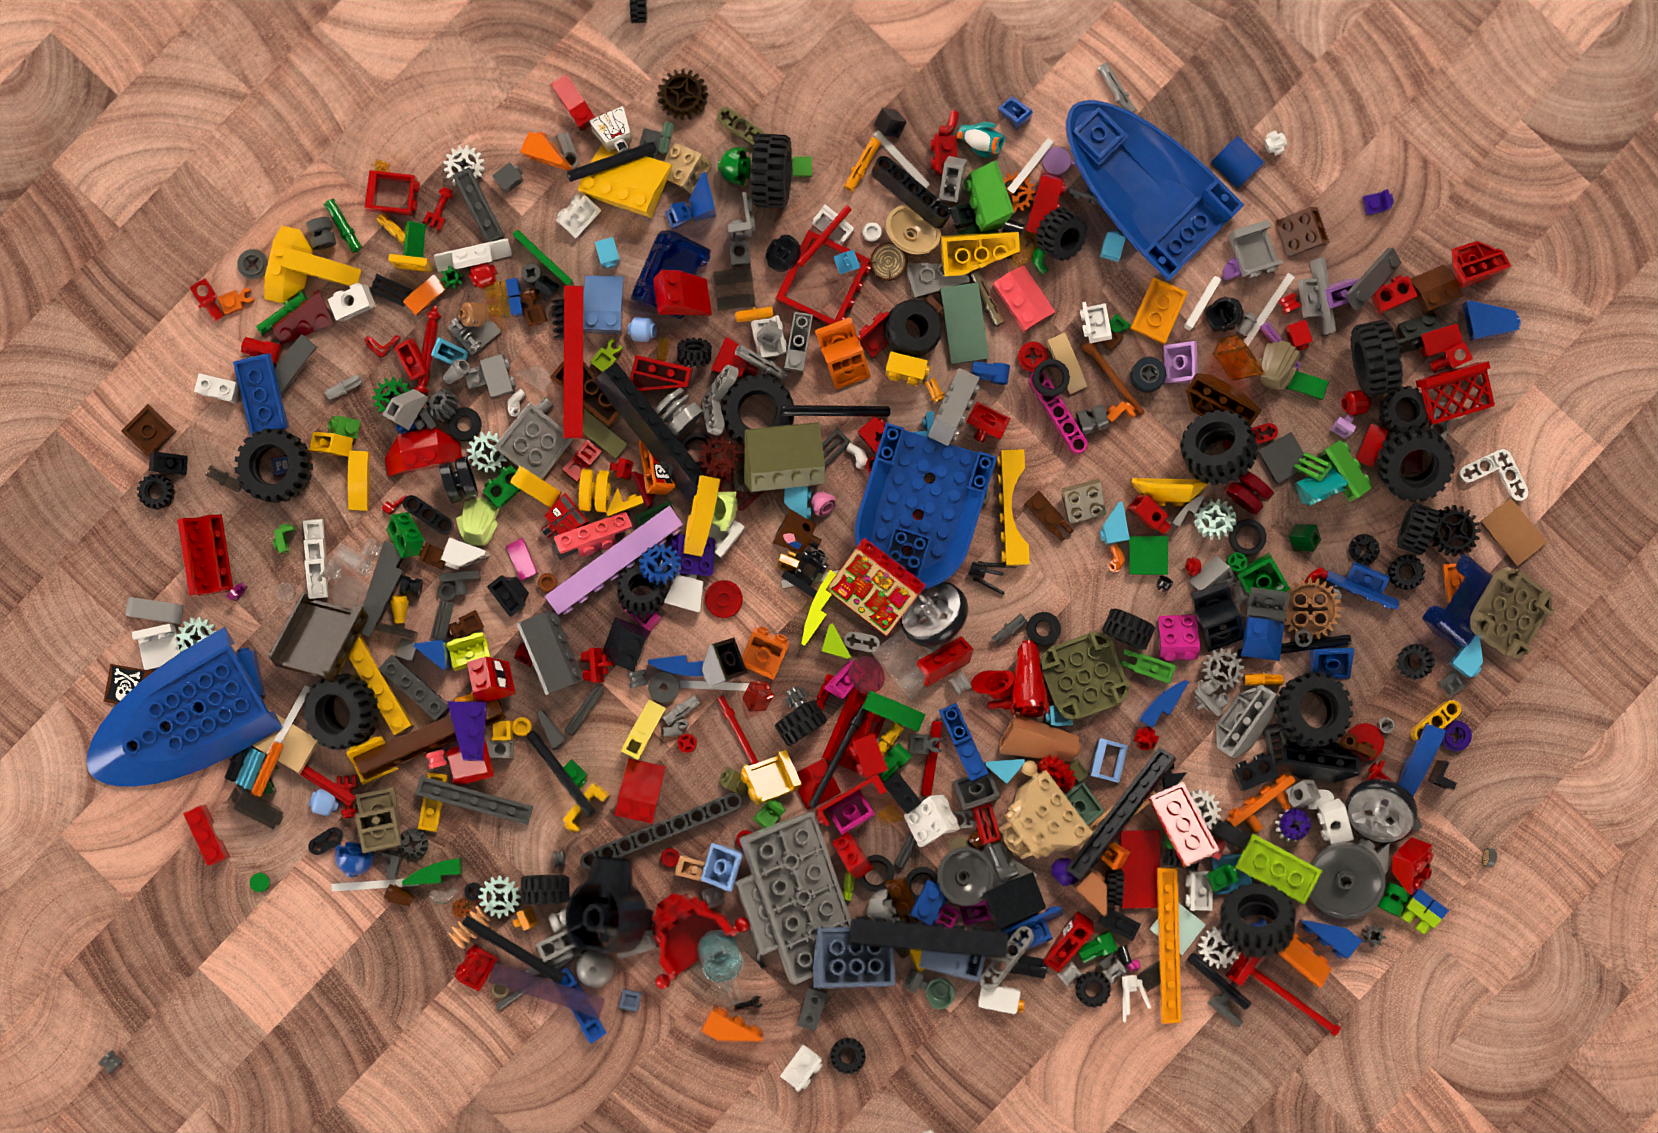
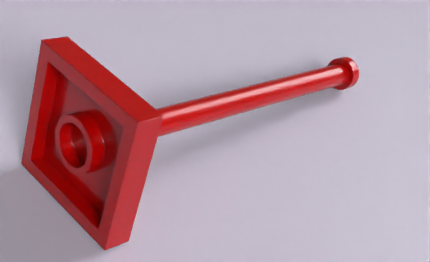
(1245, 966)

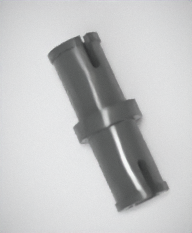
(1009, 629)

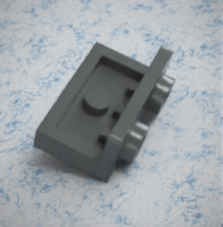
(1267, 604)

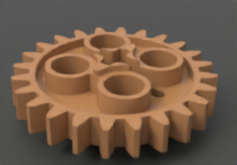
(1310, 590)

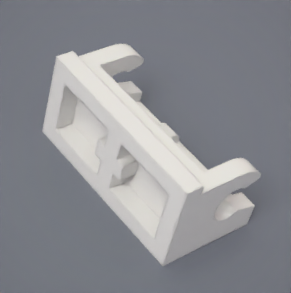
(825, 217)

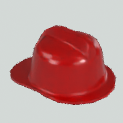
(995, 683)

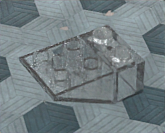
(899, 660)

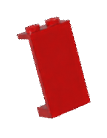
(877, 783)

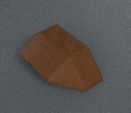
(1211, 394)

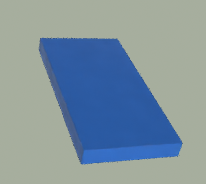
(260, 393)

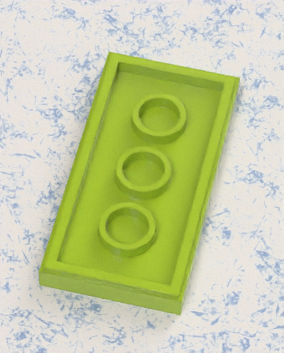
(1278, 868)

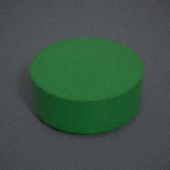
(259, 882)

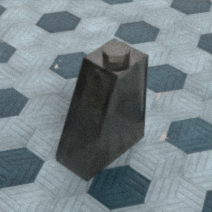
(255, 807)

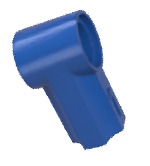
(996, 373)

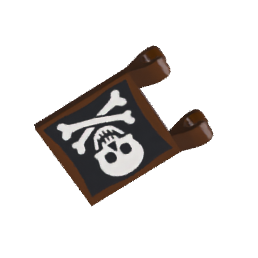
(121, 681)

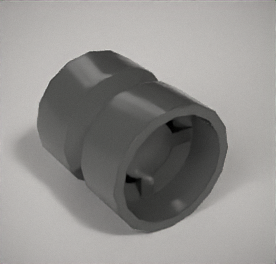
(321, 233)
(1092, 419)

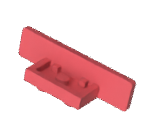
(594, 536)

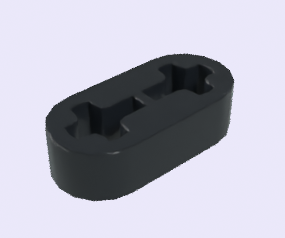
(323, 837)

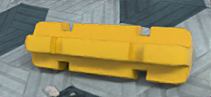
(391, 227)

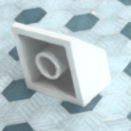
(462, 555)

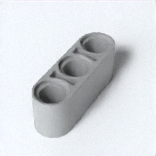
(154, 610)

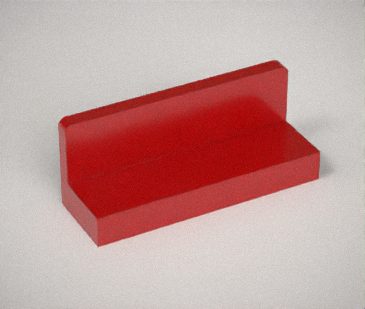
(945, 660)

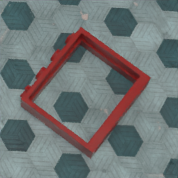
(848, 301)

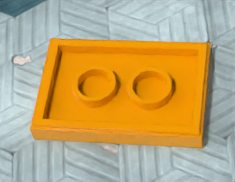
(1159, 310)

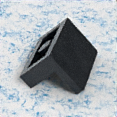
(1437, 776)

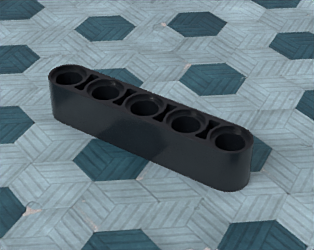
(911, 192)

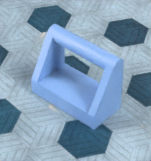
(1098, 758)

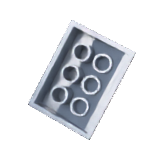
(849, 965)

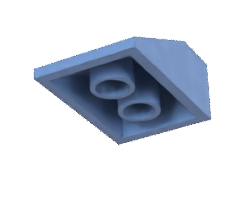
(603, 304)

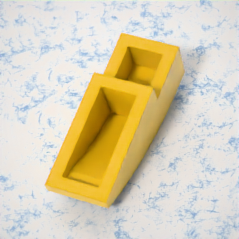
(358, 480)

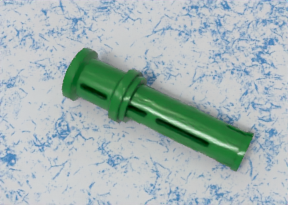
(290, 306)

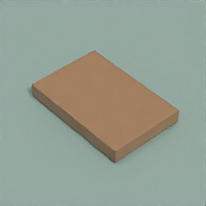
(1513, 532)

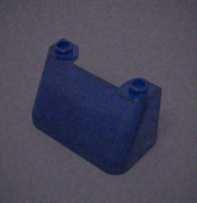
(668, 252)
(1454, 620)

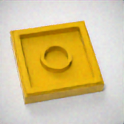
(410, 263)

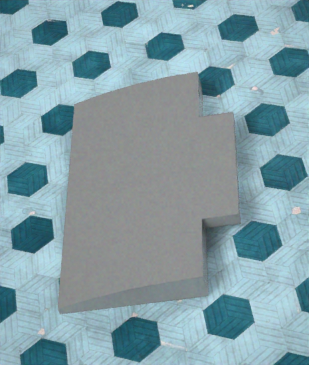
(791, 892)

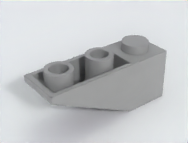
(798, 343)

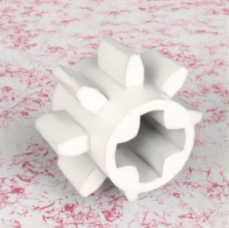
(1275, 143)

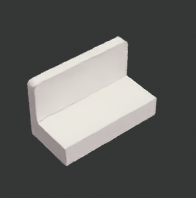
(1001, 999)

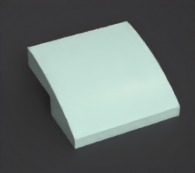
(1189, 928)

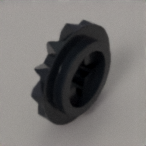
(1355, 550)

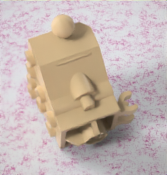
(1041, 818)

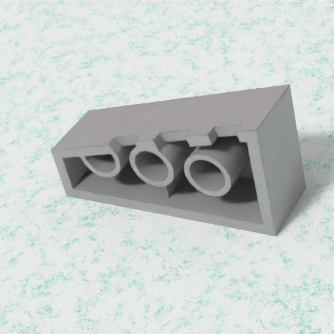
(953, 407)

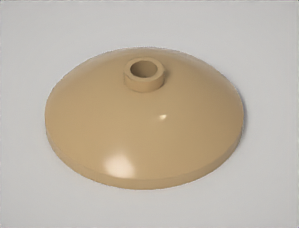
(911, 231)

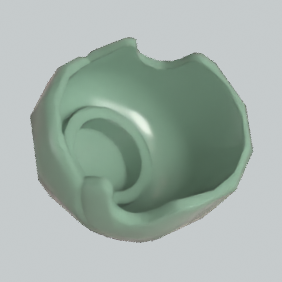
(940, 993)

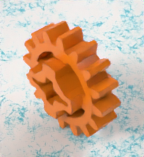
(1022, 193)

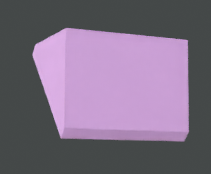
(1180, 362)

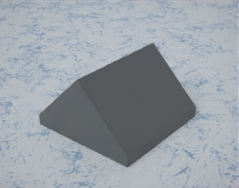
(977, 792)

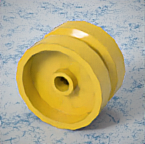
(597, 491)

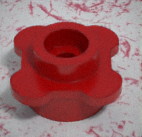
(1193, 566)

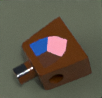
(796, 533)

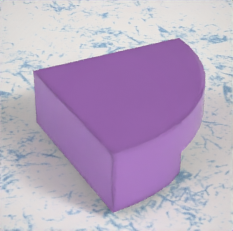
(1231, 270)

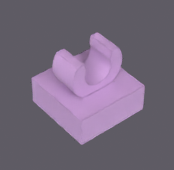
(1343, 426)

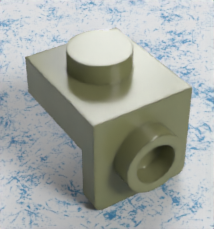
(732, 780)

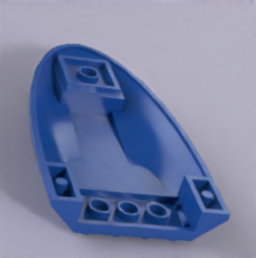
(1148, 183)

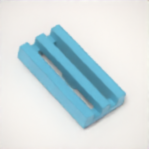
(250, 768)

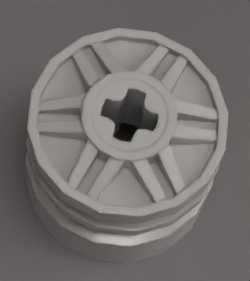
(679, 415)

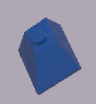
(701, 200)
(1262, 638)

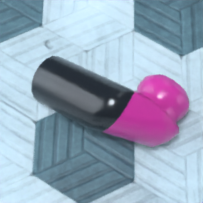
(1132, 965)

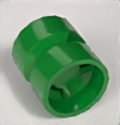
(1390, 905)

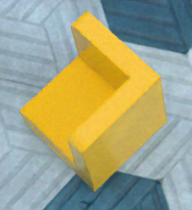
(502, 731)

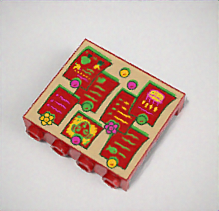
(875, 587)

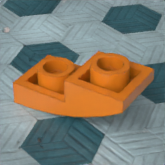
(424, 295)

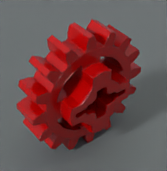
(1058, 771)

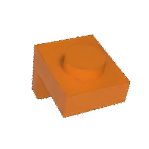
(1115, 411)

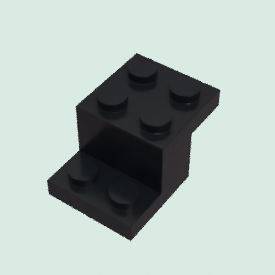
(1217, 616)

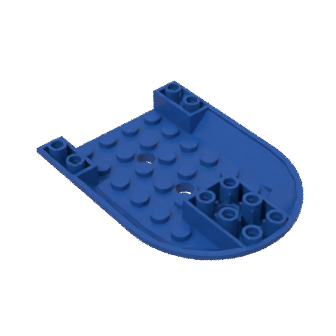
(948, 504)

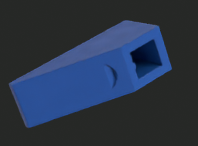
(1337, 937)

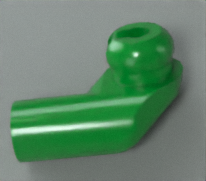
(1037, 260)

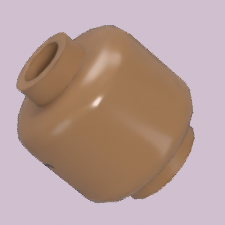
(473, 314)

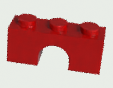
(209, 844)

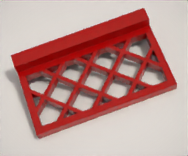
(1449, 377)

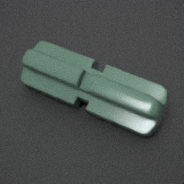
(666, 136)

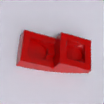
(1371, 444)
(583, 459)

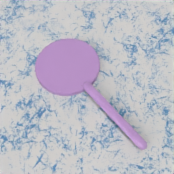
(1057, 161)

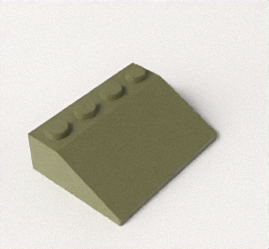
(784, 457)

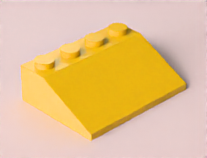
(629, 186)

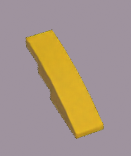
(320, 267)
(701, 516)

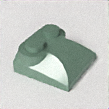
(1084, 802)

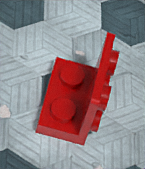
(872, 336)

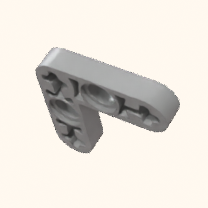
(711, 399)

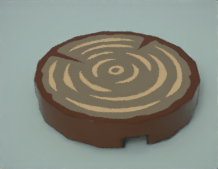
(888, 261)

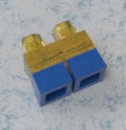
(507, 297)

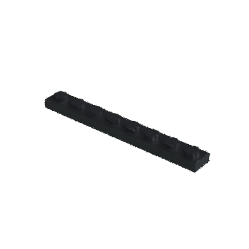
(1121, 814)

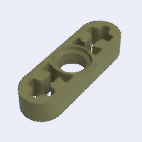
(726, 123)

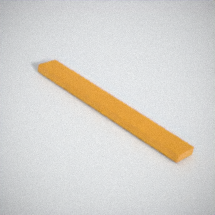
(1169, 945)

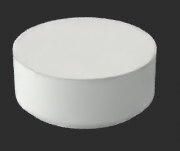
(872, 232)

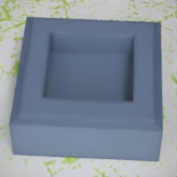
(630, 1000)

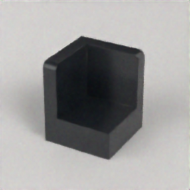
(890, 122)

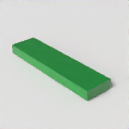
(538, 254)

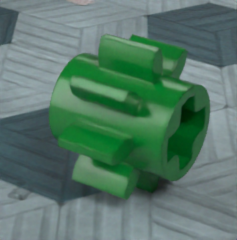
(450, 272)

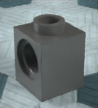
(508, 177)
(742, 261)

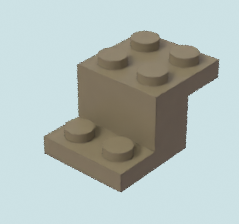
(378, 820)

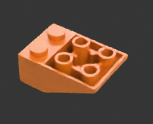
(728, 1028)

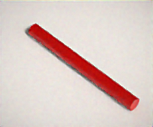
(823, 237)

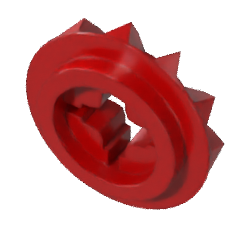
(1026, 350)

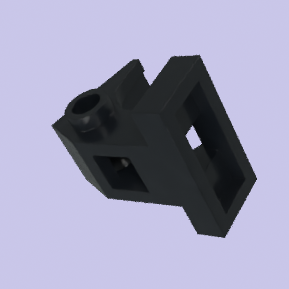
(817, 559)

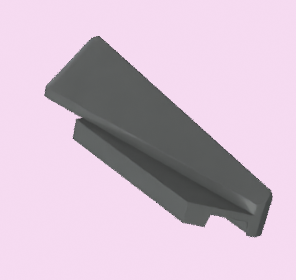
(382, 586)

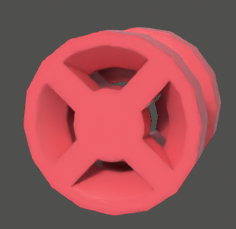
(436, 759)

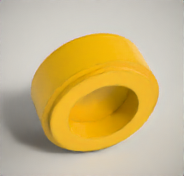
(521, 726)

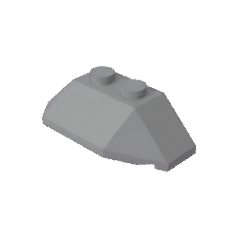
(1245, 720)

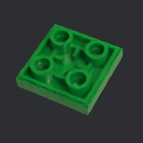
(1148, 555)

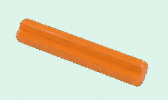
(267, 769)

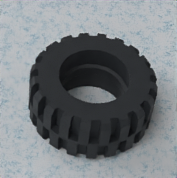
(771, 170)
(1376, 358)
(752, 386)
(250, 458)
(1224, 466)
(1428, 482)
(1336, 703)
(321, 717)
(1254, 939)

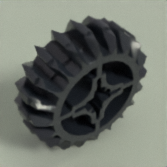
(1461, 535)

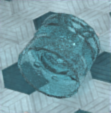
(719, 956)

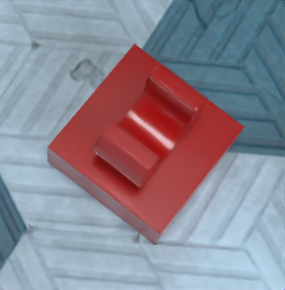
(622, 468)

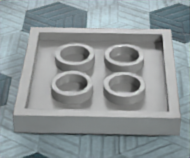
(533, 441)

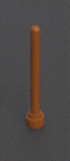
(1091, 348)

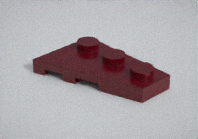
(307, 318)

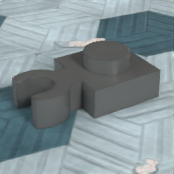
(923, 744)

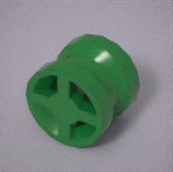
(1240, 561)

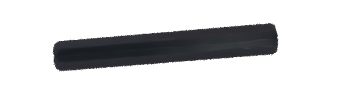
(1219, 981)

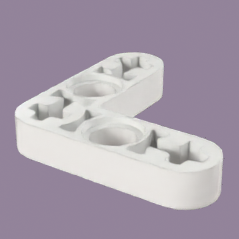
(1495, 465)

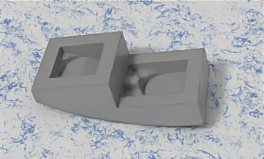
(1190, 507)

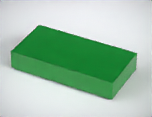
(414, 239)

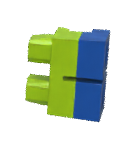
(1426, 909)

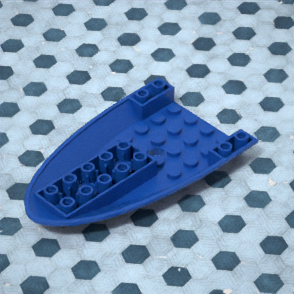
(230, 721)

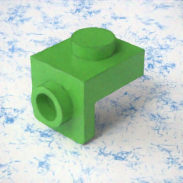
(344, 426)
(281, 541)
(769, 813)

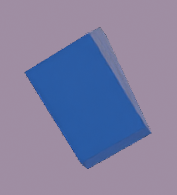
(1016, 112)

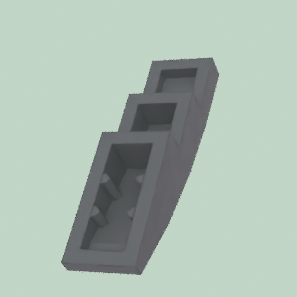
(293, 362)

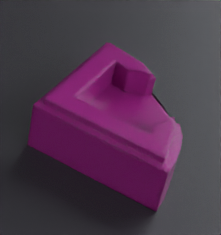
(237, 591)

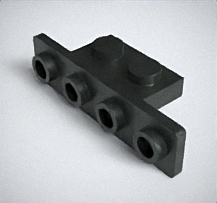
(1412, 330)

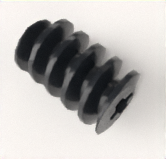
(559, 315)

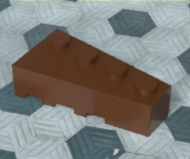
(593, 398)

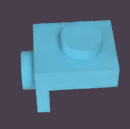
(1055, 719)

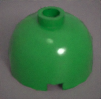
(735, 166)

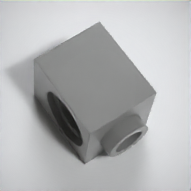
(1309, 791)

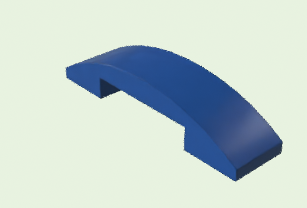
(590, 1025)

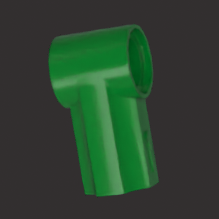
(895, 759)
(1101, 945)

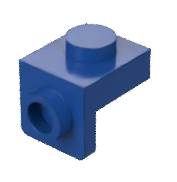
(678, 214)

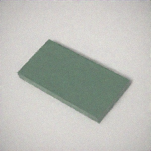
(964, 323)

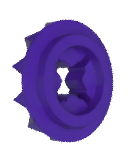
(1460, 743)
(1286, 821)

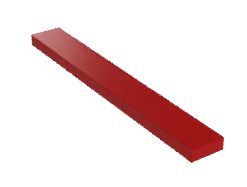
(573, 362)

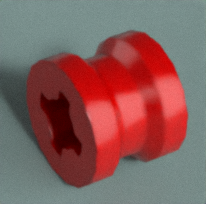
(1289, 303)
(687, 743)

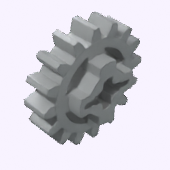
(1215, 672)

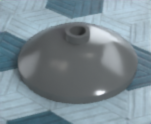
(977, 876)

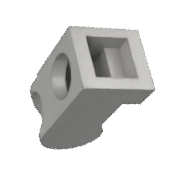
(501, 749)

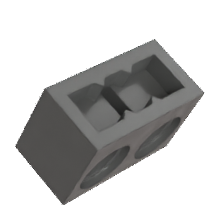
(812, 1008)

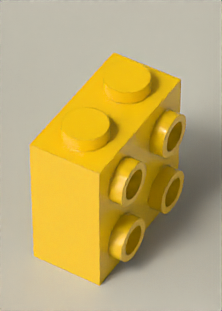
(907, 368)

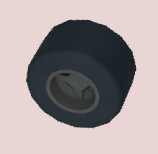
(1148, 374)

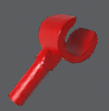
(390, 508)

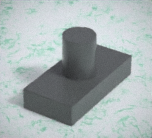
(460, 580)

